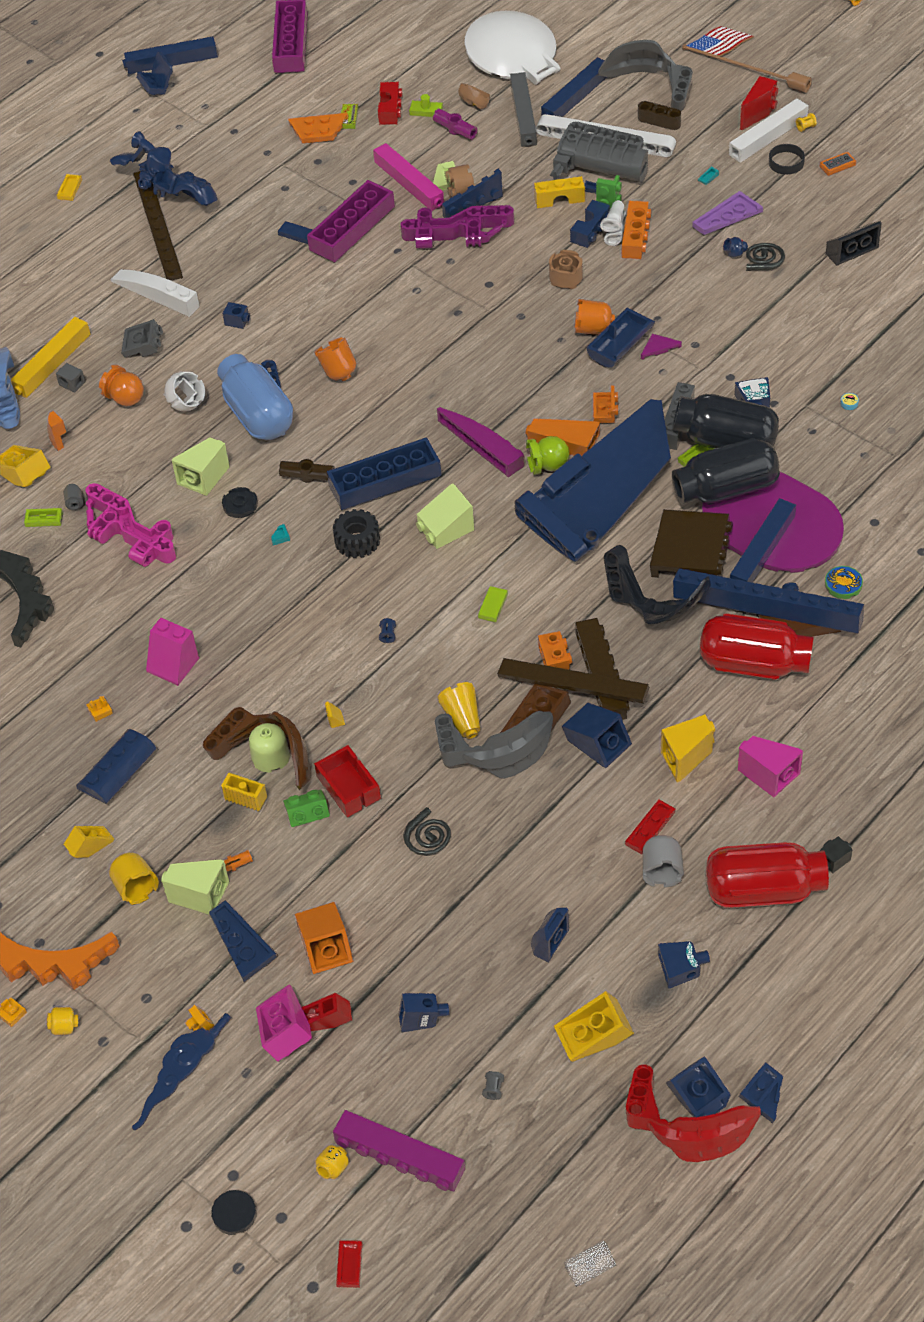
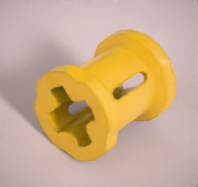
(805, 122)

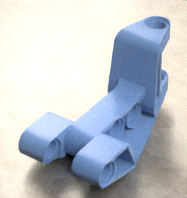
(8, 403)

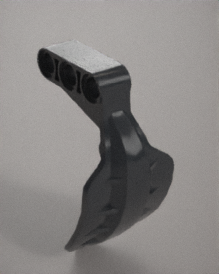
(625, 589)

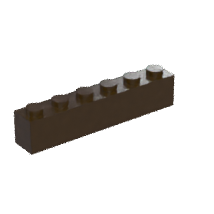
(599, 661)

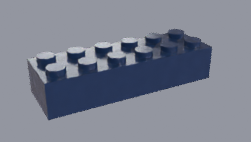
(384, 473)

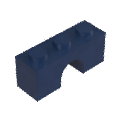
(585, 232)

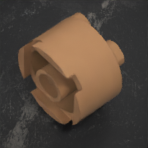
(458, 179)
(565, 269)

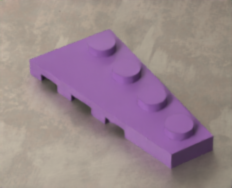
(728, 212)

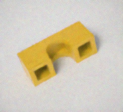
(547, 191)

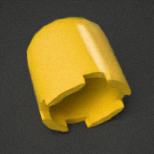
(133, 878)

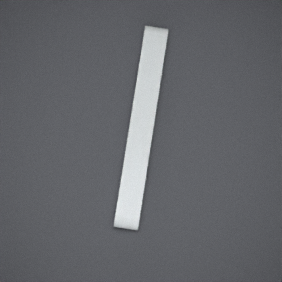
(655, 143)

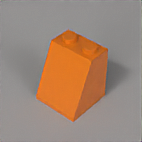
(324, 937)

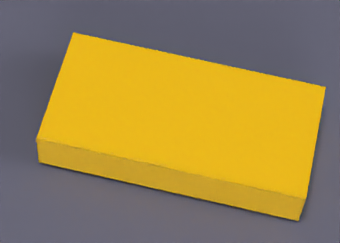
(69, 187)

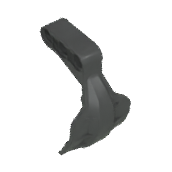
(649, 57)
(502, 753)

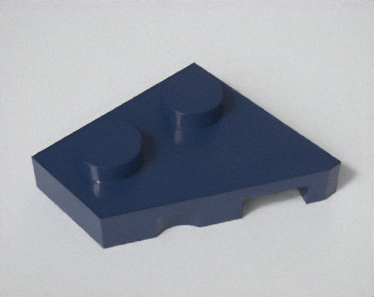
(764, 1091)

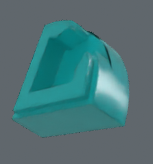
(280, 535)

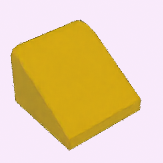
(334, 715)

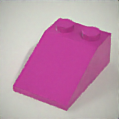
(282, 1024)

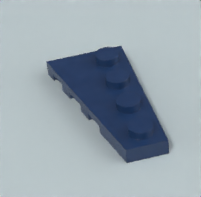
(477, 195)
(244, 945)

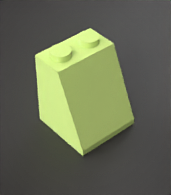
(201, 466)
(446, 517)
(196, 884)

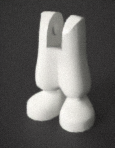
(614, 224)

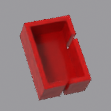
(344, 783)

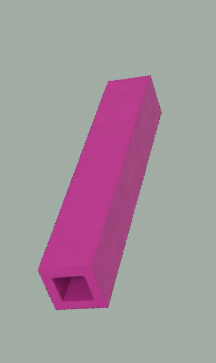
(408, 176)

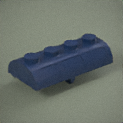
(619, 337)
(116, 766)

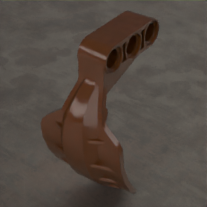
(238, 727)

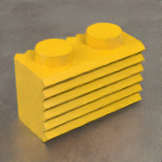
(244, 791)

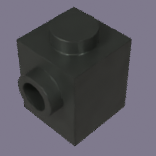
(837, 853)

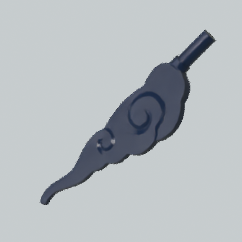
(180, 1062)

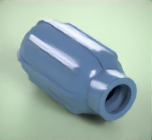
(255, 397)

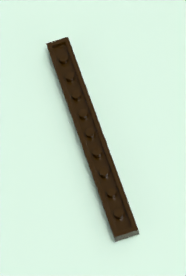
(159, 231)

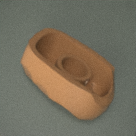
(473, 96)

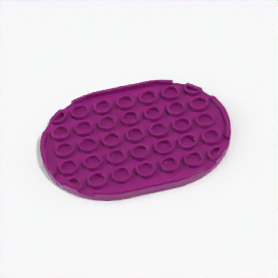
(809, 539)

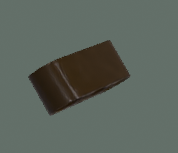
(659, 115)

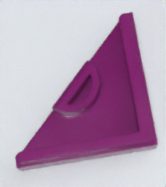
(658, 345)

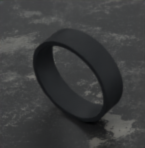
(786, 170)

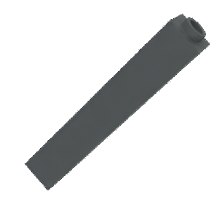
(523, 109)

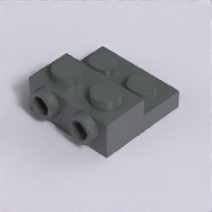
(142, 339)

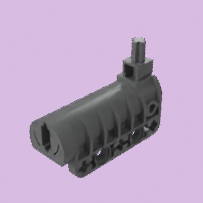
(601, 152)

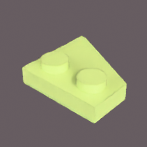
(439, 179)

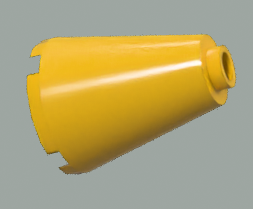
(462, 707)

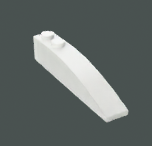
(159, 290)

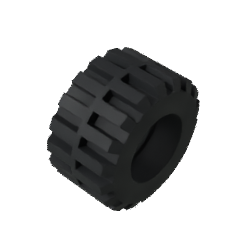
(356, 544)

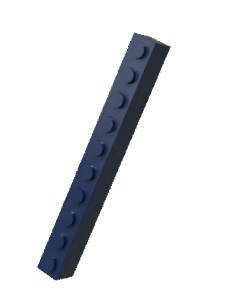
(771, 601)

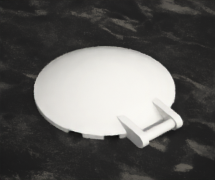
(512, 44)

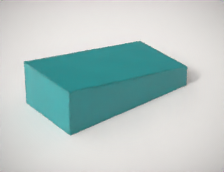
(709, 175)

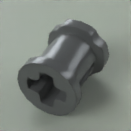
(493, 1085)

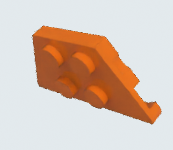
(318, 128)

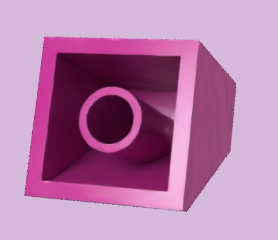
(171, 651)
(769, 763)

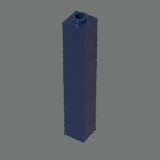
(175, 53)
(574, 90)
(764, 541)

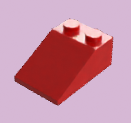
(759, 102)

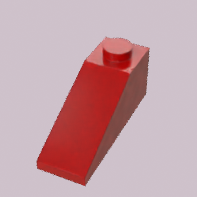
(328, 1012)

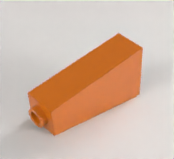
(578, 435)

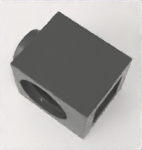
(70, 377)

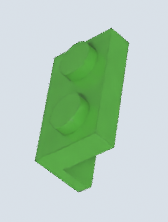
(608, 190)
(306, 807)

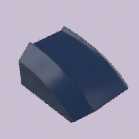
(550, 933)
(700, 1089)

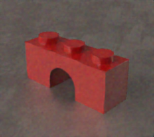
(390, 103)

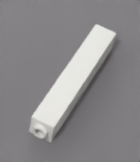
(767, 130)

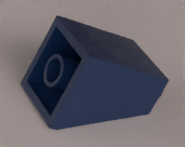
(597, 733)

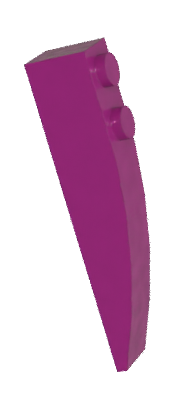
(483, 441)

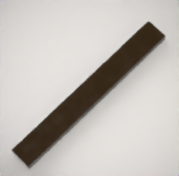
(573, 680)

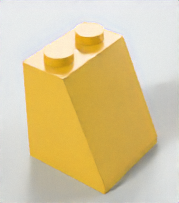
(687, 745)

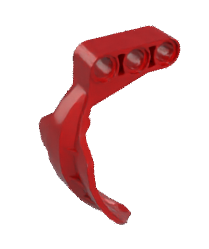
(688, 1137)

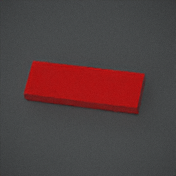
(650, 825)

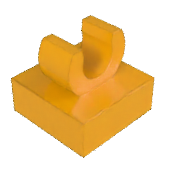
(99, 708)
(11, 1011)
(199, 1019)

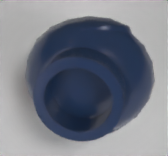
(735, 246)

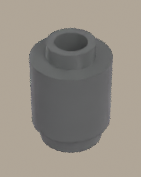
(73, 497)

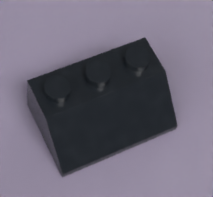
(854, 243)

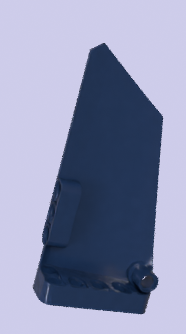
(599, 486)

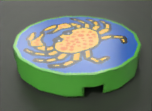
(843, 582)

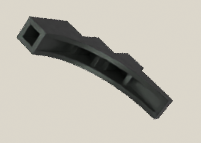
(33, 605)

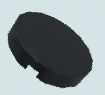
(239, 502)
(233, 1212)

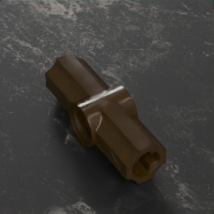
(305, 470)

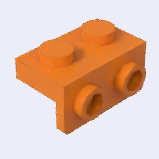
(604, 406)

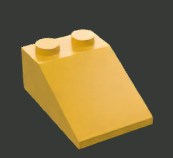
(23, 465)
(593, 1027)

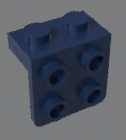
(158, 79)

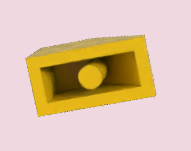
(87, 840)

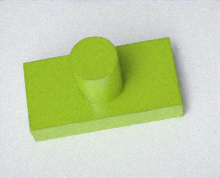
(424, 107)

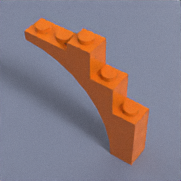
(46, 965)

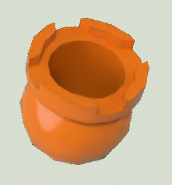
(121, 386)

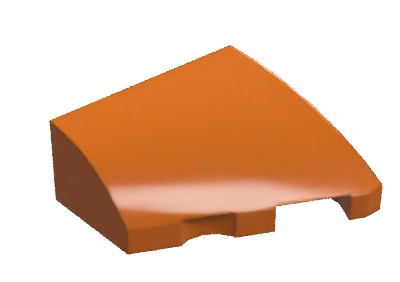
(55, 430)

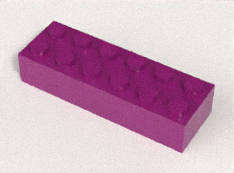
(289, 36)
(351, 221)

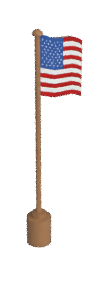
(724, 40)

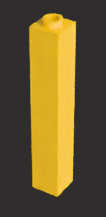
(50, 357)

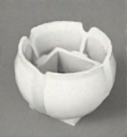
(190, 386)

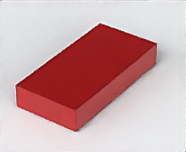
(349, 1264)

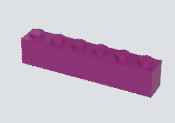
(399, 1151)

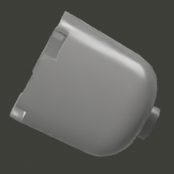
(662, 861)

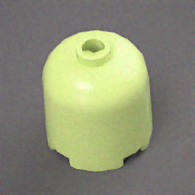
(269, 747)

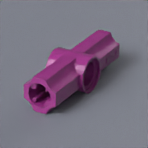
(455, 124)

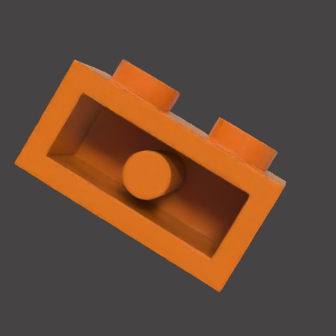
(553, 650)

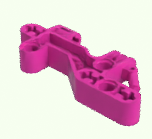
(118, 519)

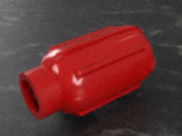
(754, 646)
(765, 874)

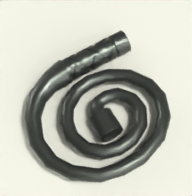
(765, 264)
(429, 836)

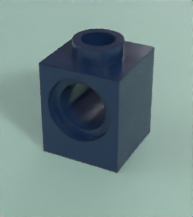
(236, 315)

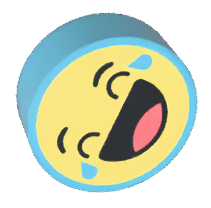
(849, 401)

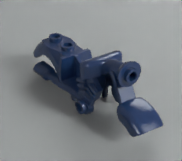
(159, 171)

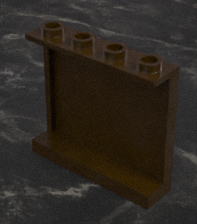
(691, 542)

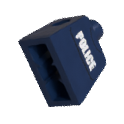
(420, 1011)

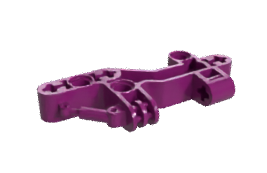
(463, 224)

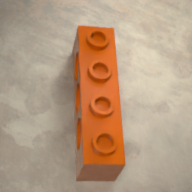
(635, 229)

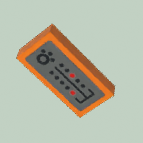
(837, 163)

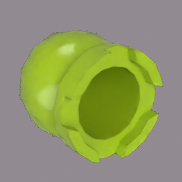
(548, 454)

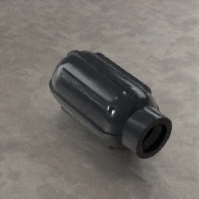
(722, 420)
(727, 472)

